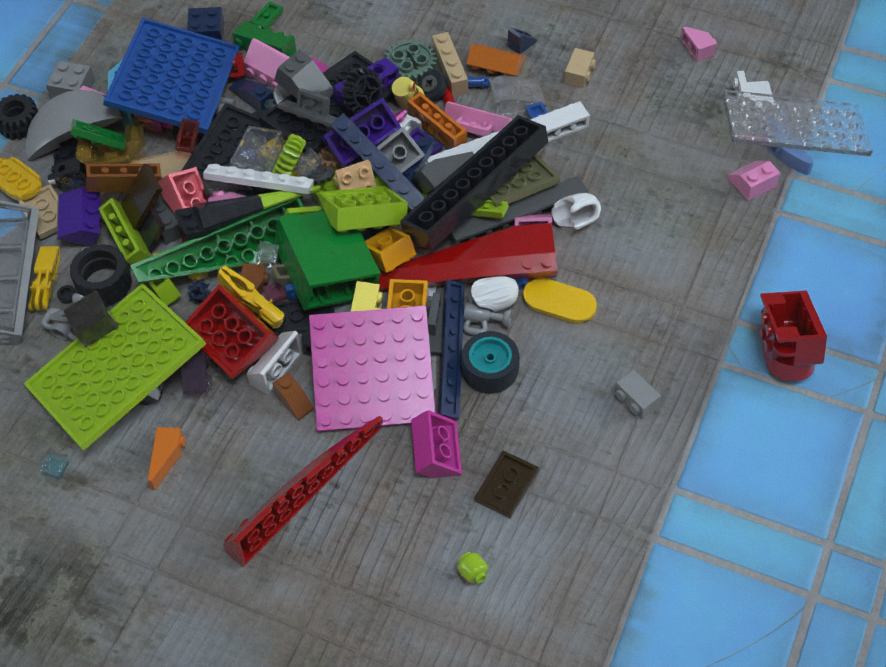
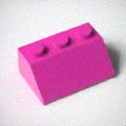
(436, 445)

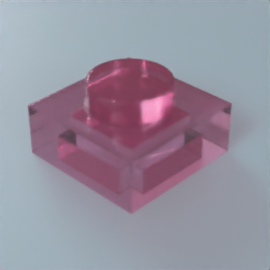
(275, 292)

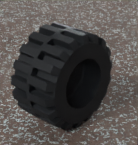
(16, 115)

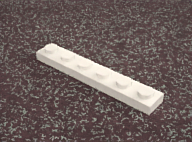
(258, 179)

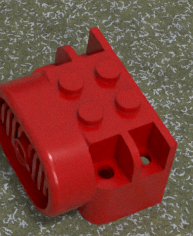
(791, 335)

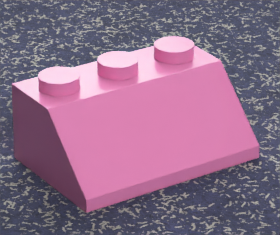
(262, 62)

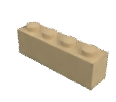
(450, 64)

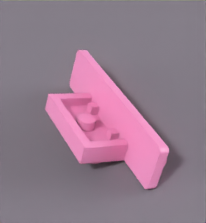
(476, 120)

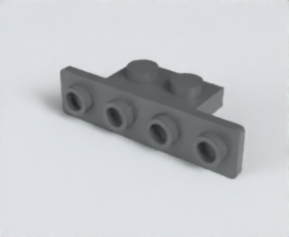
(309, 106)
(435, 321)

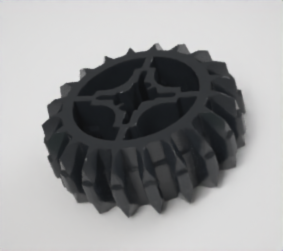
(364, 86)

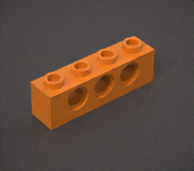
(437, 121)

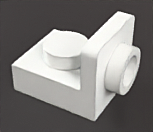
(411, 123)

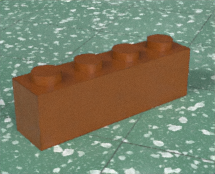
(115, 176)

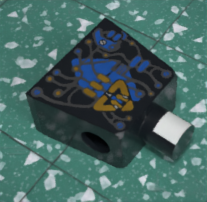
(69, 175)

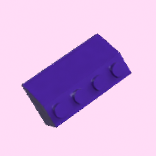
(375, 123)

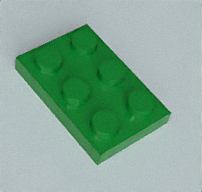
(98, 135)

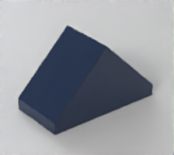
(519, 40)

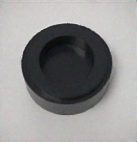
(65, 294)

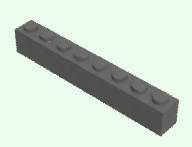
(534, 204)

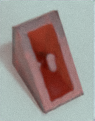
(187, 136)

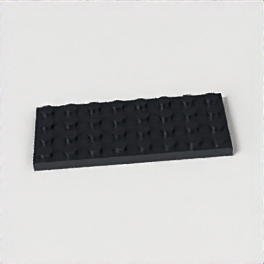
(303, 127)

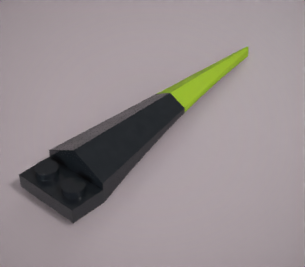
(213, 215)

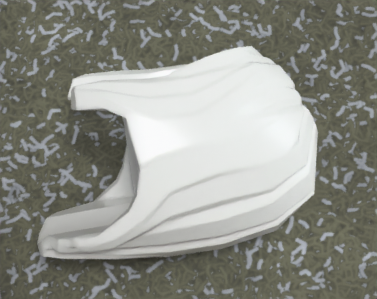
(576, 210)
(495, 292)

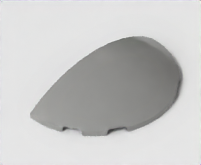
(55, 118)

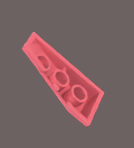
(182, 189)

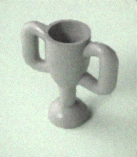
(482, 315)
(60, 329)

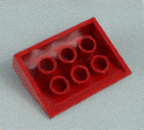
(231, 331)

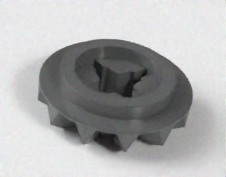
(321, 175)

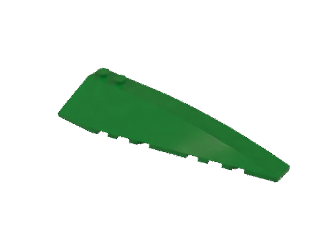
(224, 247)

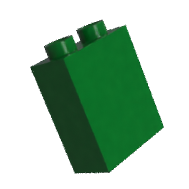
(322, 260)

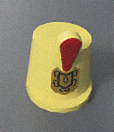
(405, 89)

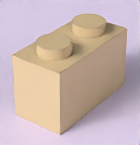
(579, 68)

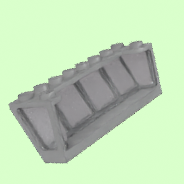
(17, 242)

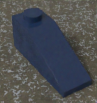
(252, 93)

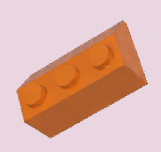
(495, 60)

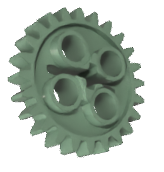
(412, 58)

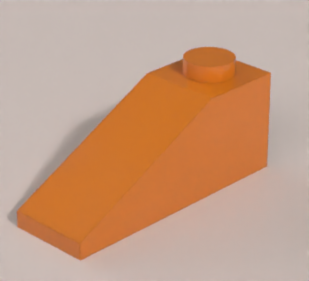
(165, 453)

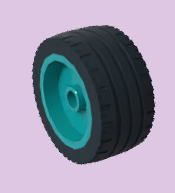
(490, 362)

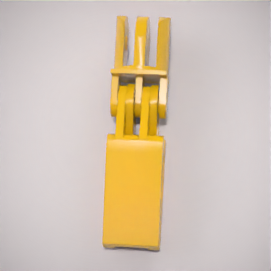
(46, 270)
(249, 296)

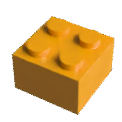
(390, 249)

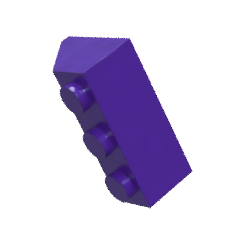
(78, 216)

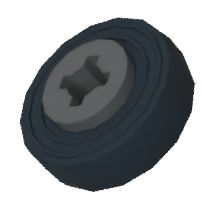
(438, 83)

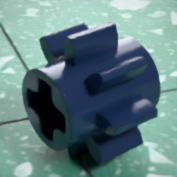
(203, 288)

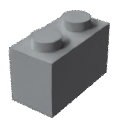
(637, 394)

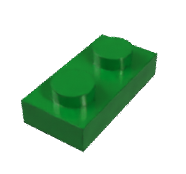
(267, 15)

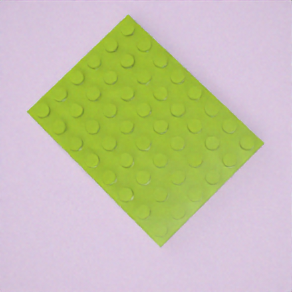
(102, 382)

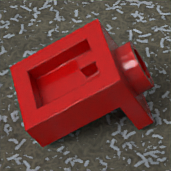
(239, 64)

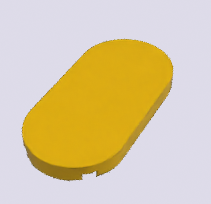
(18, 179)
(560, 300)

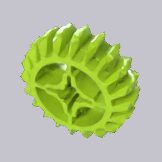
(289, 155)

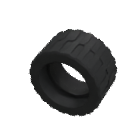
(98, 258)

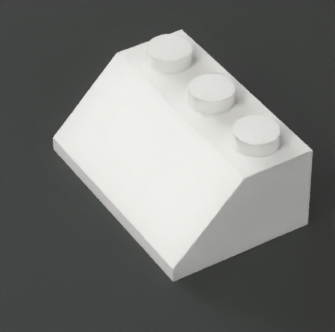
(275, 362)

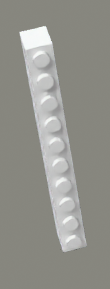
(557, 123)

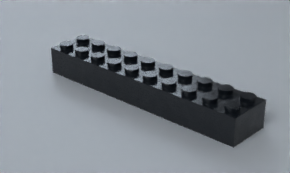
(474, 182)

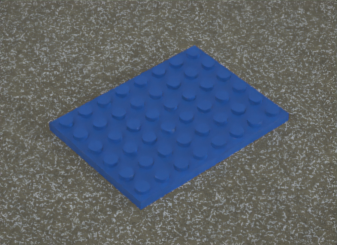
(172, 75)

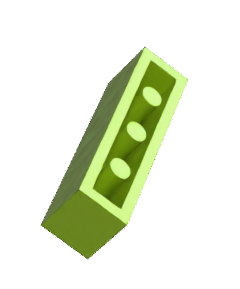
(127, 239)

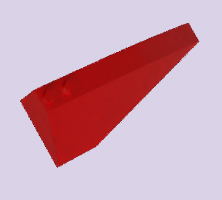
(511, 252)
(295, 494)

